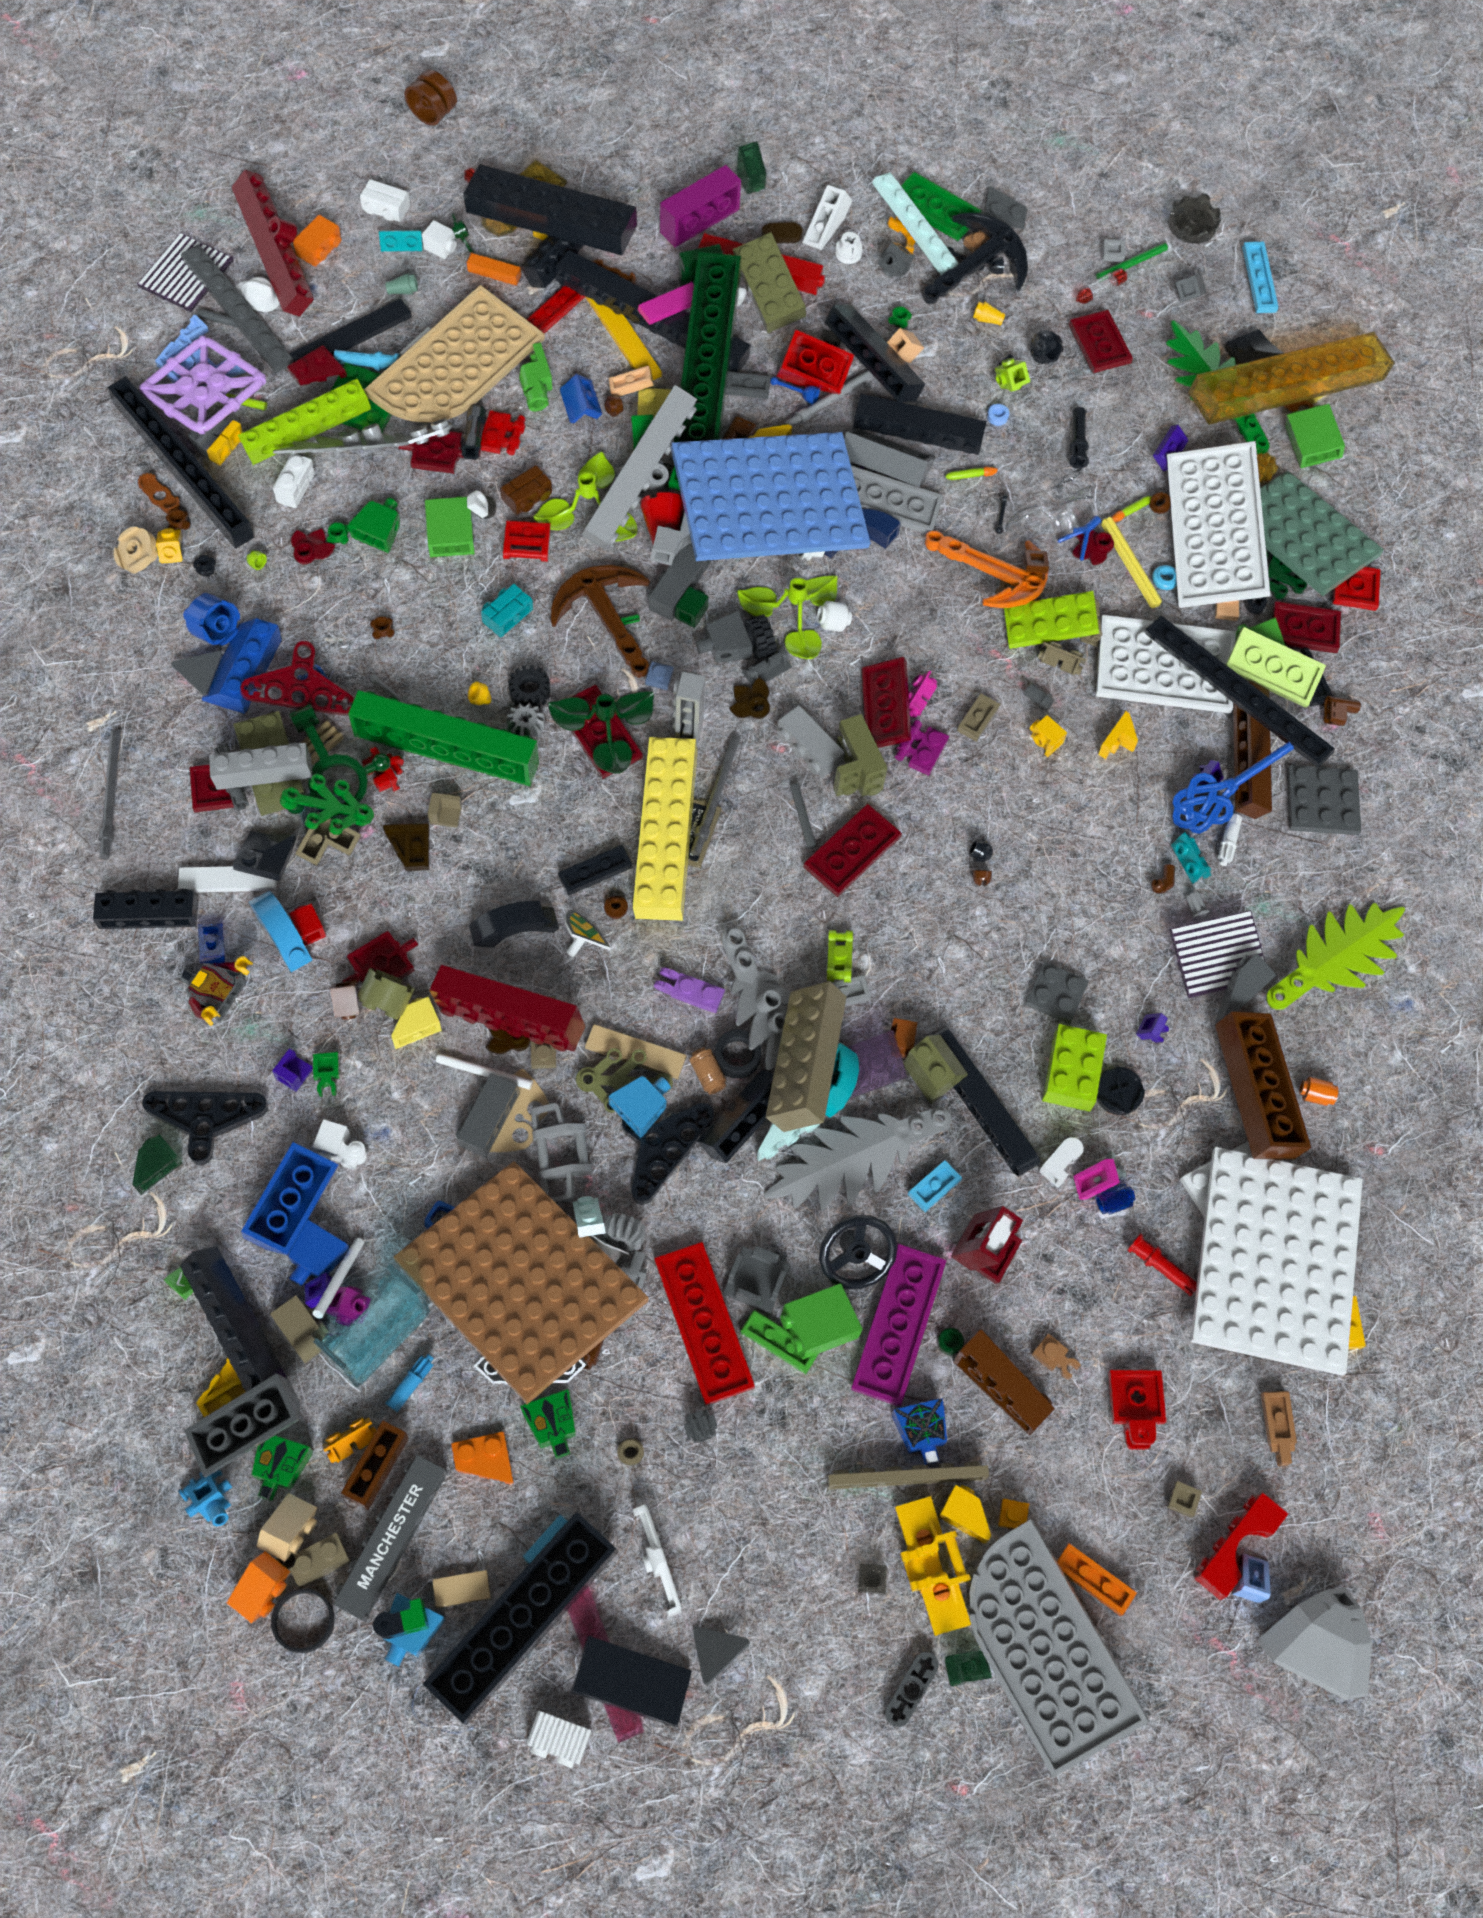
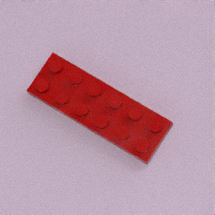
(704, 1323)

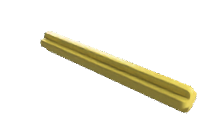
(1132, 563)

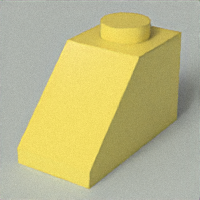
(416, 1023)

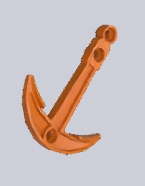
(1027, 584)

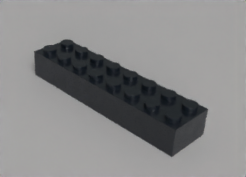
(550, 209)
(520, 1618)

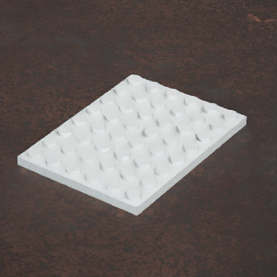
(1277, 1261)

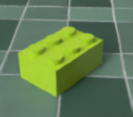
(1074, 1067)

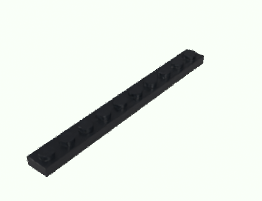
(1240, 691)

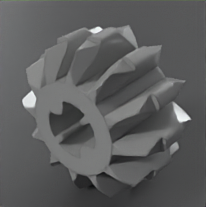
(518, 717)
(624, 1232)

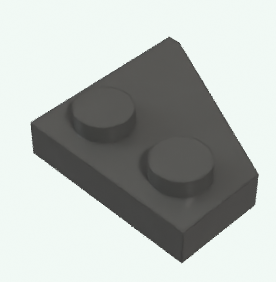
(1005, 209)

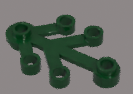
(1279, 573)

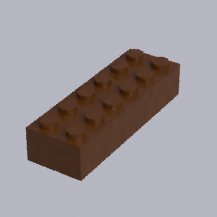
(1262, 1086)

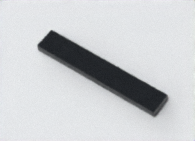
(358, 330)

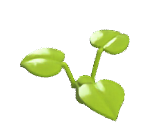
(593, 475)
(819, 590)

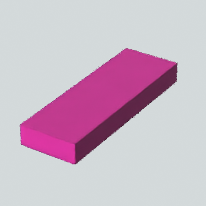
(667, 304)

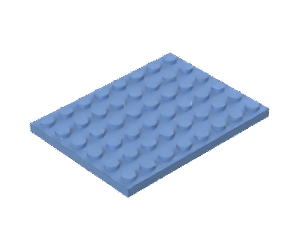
(769, 496)

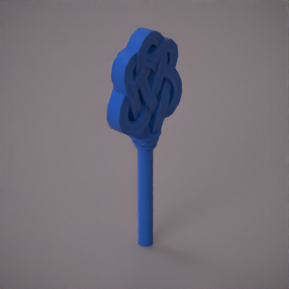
(1187, 807)

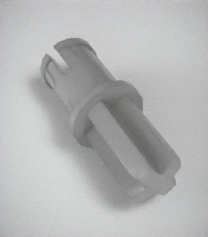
(1198, 907)

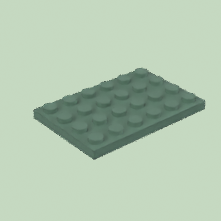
(1312, 535)

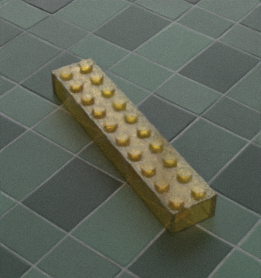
(1290, 377)

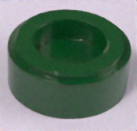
(950, 1341)

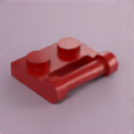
(527, 535)

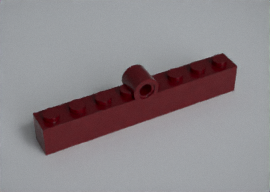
(273, 240)

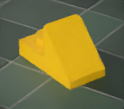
(1122, 734)

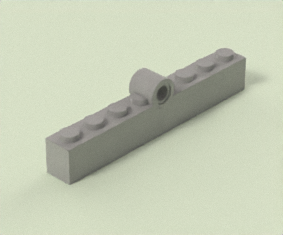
(640, 467)

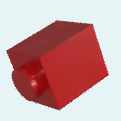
(307, 924)

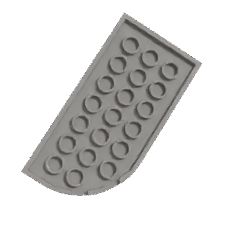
(1048, 1652)

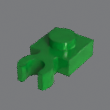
(326, 1069)

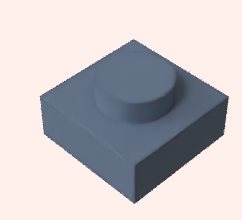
(659, 675)

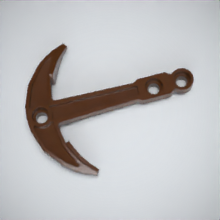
(594, 592)

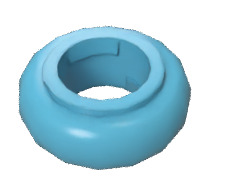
(1163, 584)

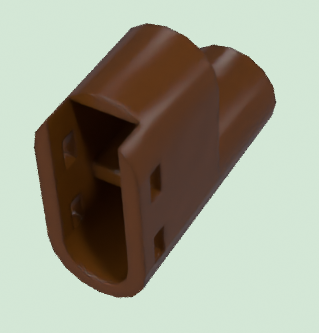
(740, 429)
(1338, 708)

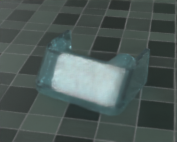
(377, 1330)

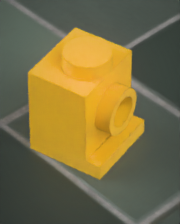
(1048, 734)

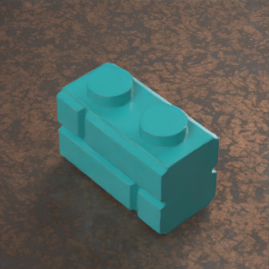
(506, 610)

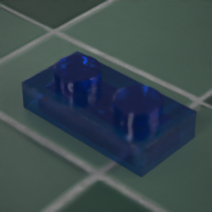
(211, 943)

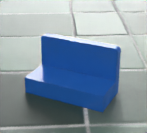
(580, 398)

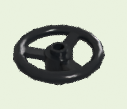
(857, 1251)

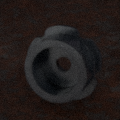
(205, 570)

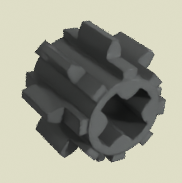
(700, 1426)

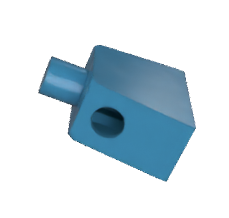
(640, 1103)
(414, 1642)

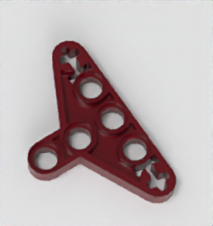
(287, 683)

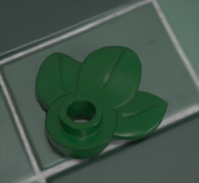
(461, 231)

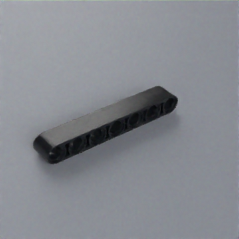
(990, 1112)

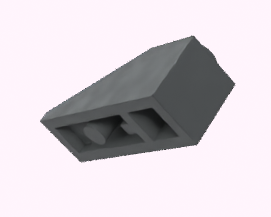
(1245, 984)

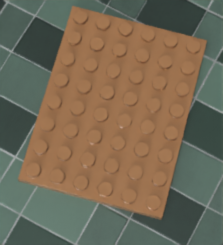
(520, 1281)

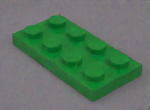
(938, 205)

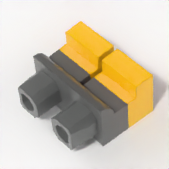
(218, 441)

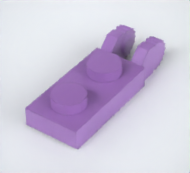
(691, 990)

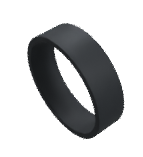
(282, 1601)

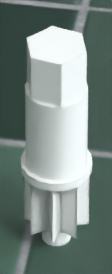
(1229, 841)

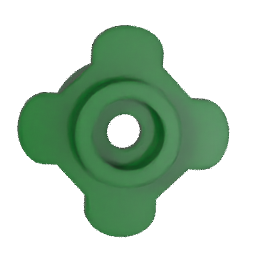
(900, 317)
(338, 528)

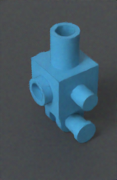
(208, 1498)

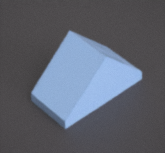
(1255, 1579)

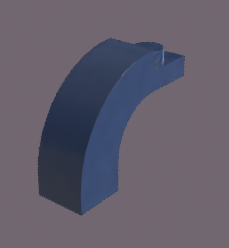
(880, 527)

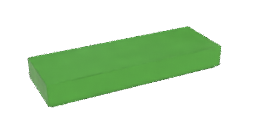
(775, 1340)

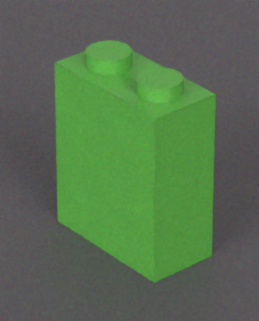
(1314, 435)
(449, 527)
(820, 1321)

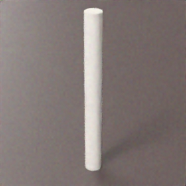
(482, 1070)
(338, 1278)

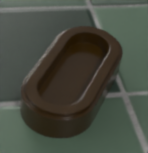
(784, 231)

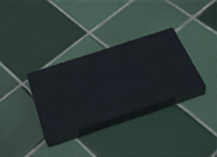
(631, 1681)

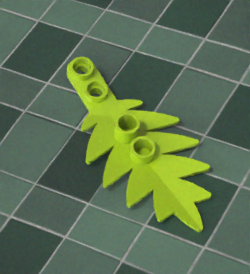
(1340, 952)

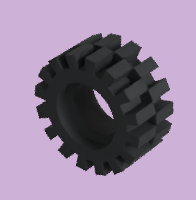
(761, 636)
(525, 676)

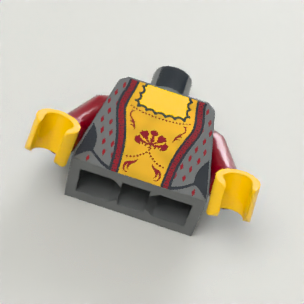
(215, 988)

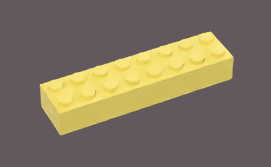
(665, 829)

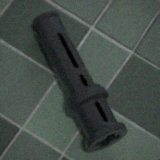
(1079, 445)

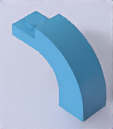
(281, 930)

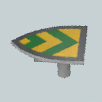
(582, 931)

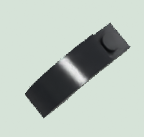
(511, 919)

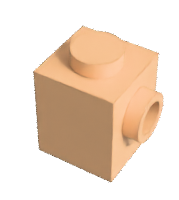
(905, 345)

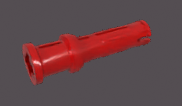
(1153, 1257)

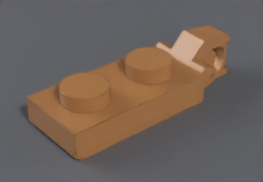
(1279, 1425)

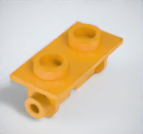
(340, 1443)

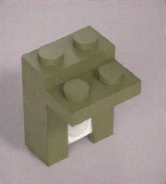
(864, 764)

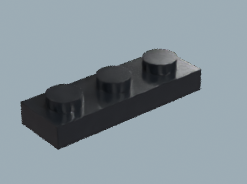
(595, 870)

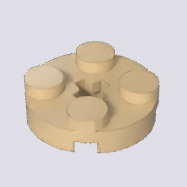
(145, 552)

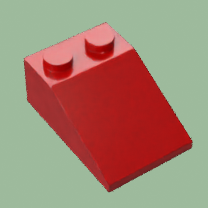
(815, 363)

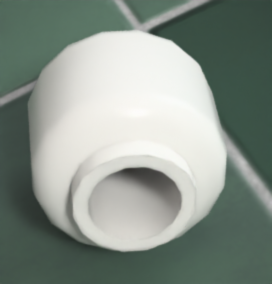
(834, 616)

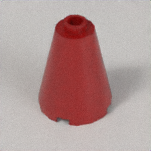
(662, 511)

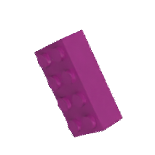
(700, 206)

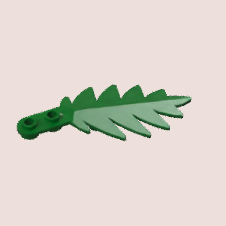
(1202, 361)

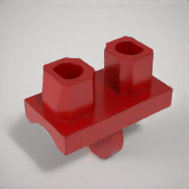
(387, 778)

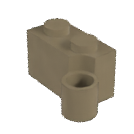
(300, 1327)
(319, 1560)

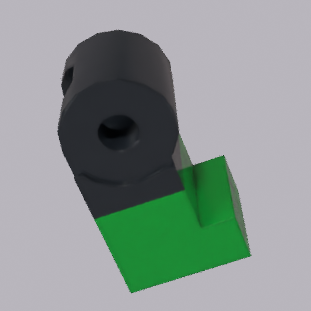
(403, 1622)

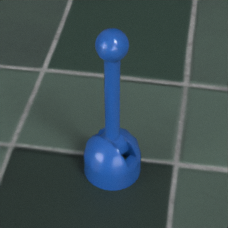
(809, 393)

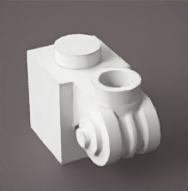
(332, 1144)

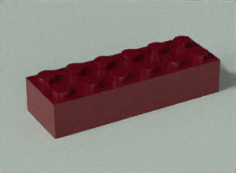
(507, 1008)

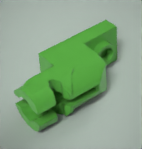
(536, 379)

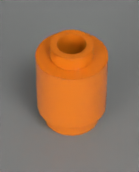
(1318, 1091)

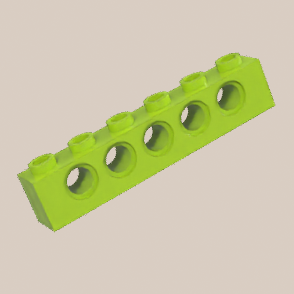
(305, 421)

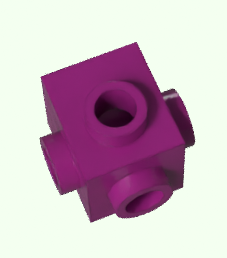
(348, 1305)

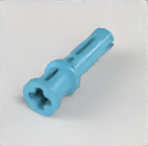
(377, 361)

